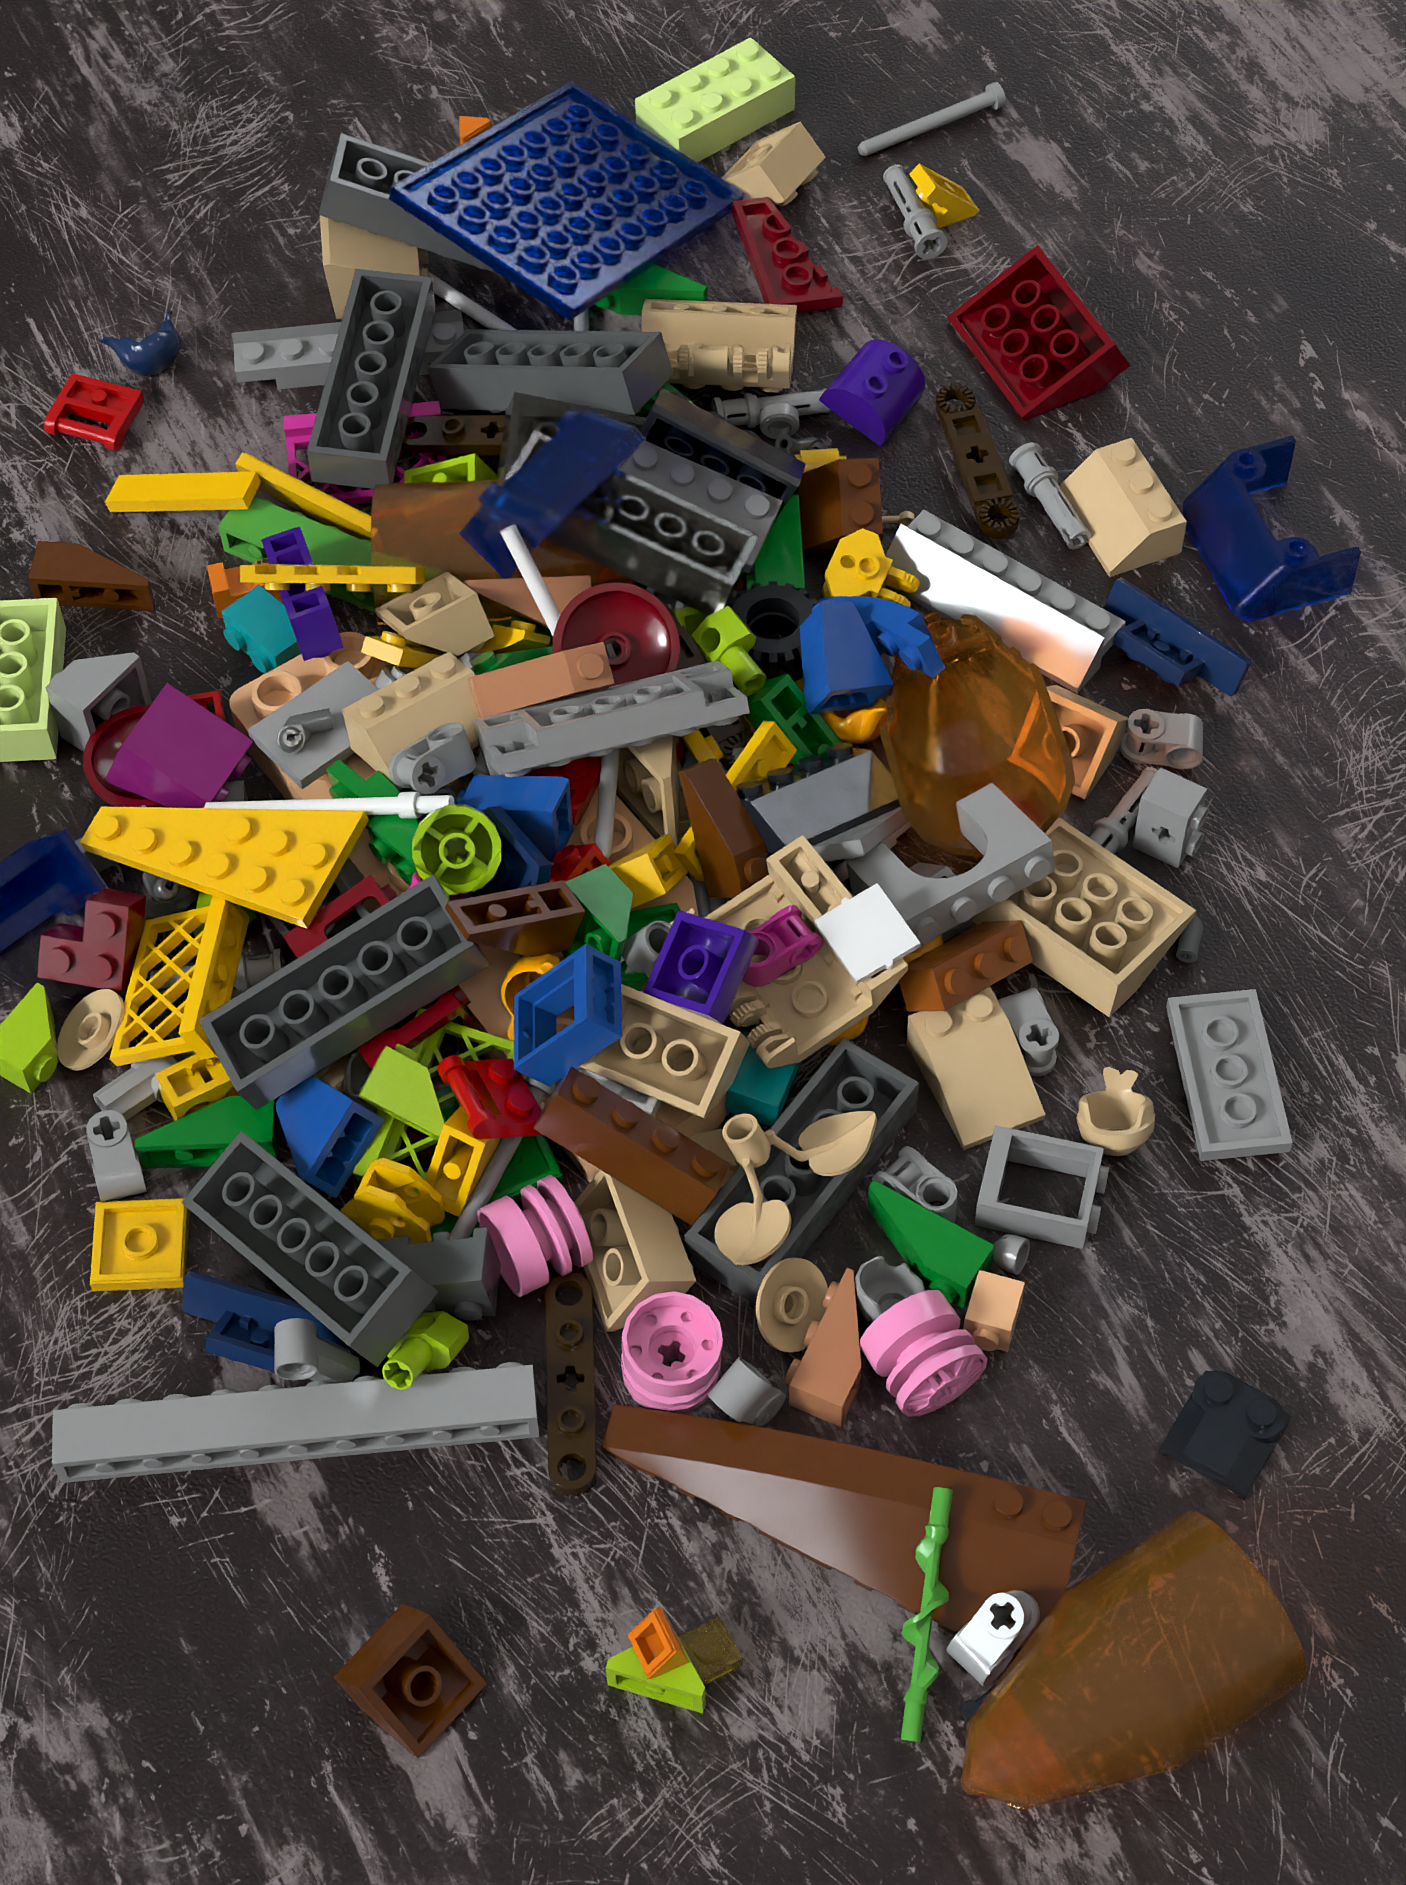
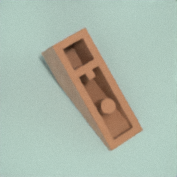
(516, 599)
(542, 680)

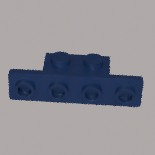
(1171, 642)
(243, 1319)

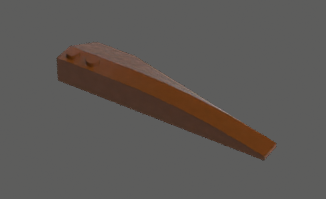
(862, 1509)

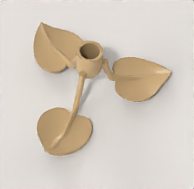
(757, 1230)

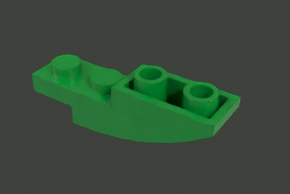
(389, 833)

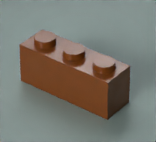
(965, 965)

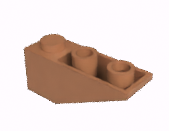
(831, 1367)

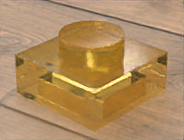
(711, 1650)

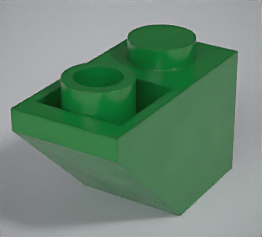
(606, 909)

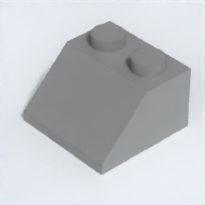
(94, 691)

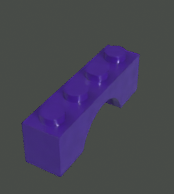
(307, 610)

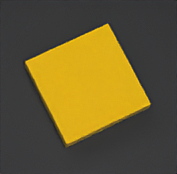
(139, 1245)

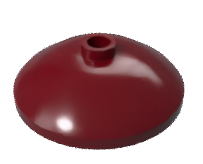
(626, 618)
(101, 753)

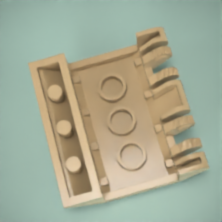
(725, 342)
(814, 998)

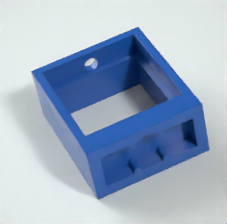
(594, 988)

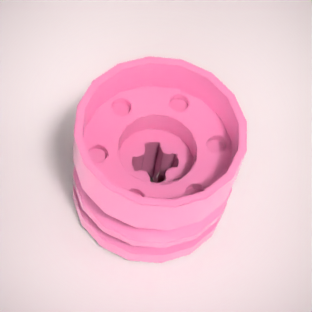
(543, 1232)
(664, 1329)
(923, 1353)

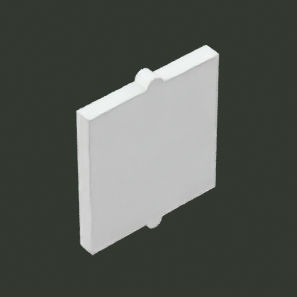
(867, 933)

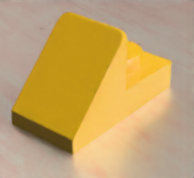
(942, 196)

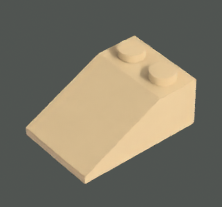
(650, 784)
(974, 1068)

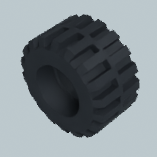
(775, 611)

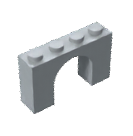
(1013, 858)

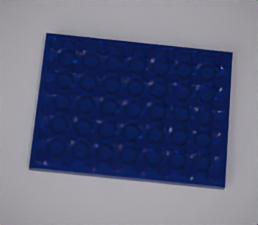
(567, 199)

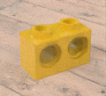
(193, 1085)

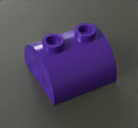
(876, 389)
(701, 966)

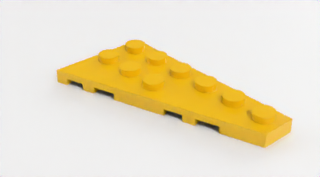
(252, 857)

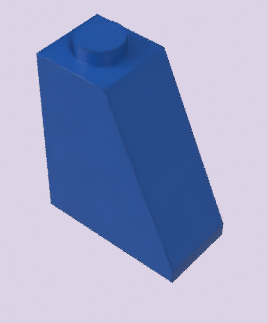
(840, 660)
(534, 803)
(325, 1132)

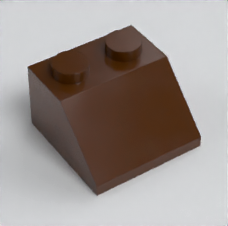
(839, 502)
(410, 1679)

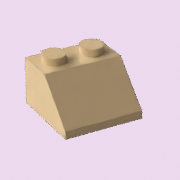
(777, 165)
(439, 615)
(1091, 735)

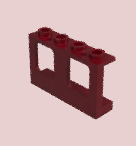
(418, 1029)

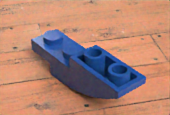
(897, 632)

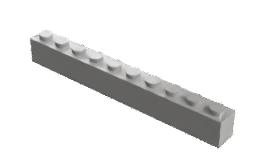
(293, 1423)

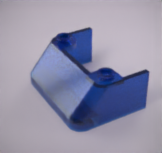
(550, 484)
(1245, 560)
(43, 881)

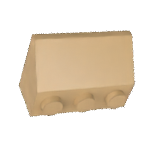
(1124, 508)
(410, 710)
(671, 1054)
(632, 1247)

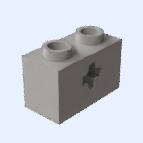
(1170, 818)

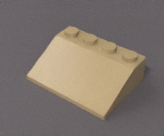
(1094, 920)

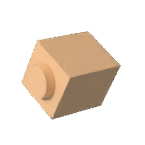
(993, 1310)

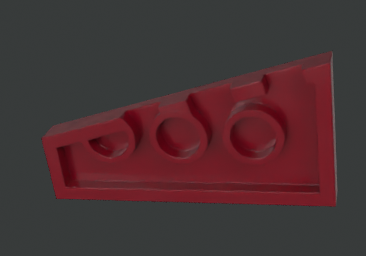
(780, 261)

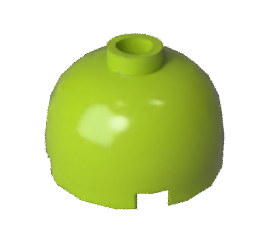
(457, 848)

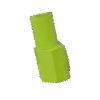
(728, 640)
(425, 1346)

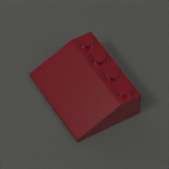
(1037, 337)

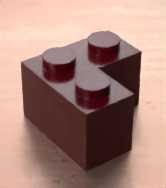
(103, 949)

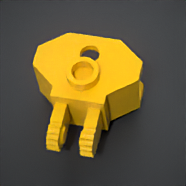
(864, 571)
(389, 1205)

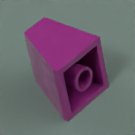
(180, 754)

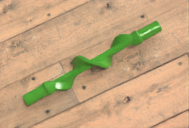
(918, 1628)

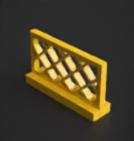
(208, 981)

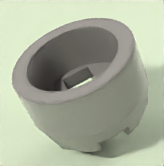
(1011, 1253)

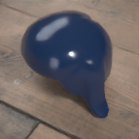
(151, 354)

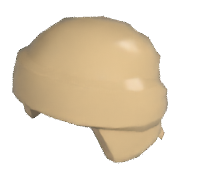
(1116, 1117)

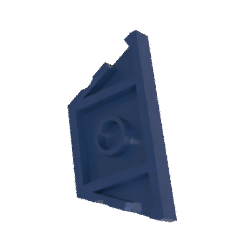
(520, 859)

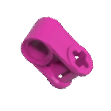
(784, 943)

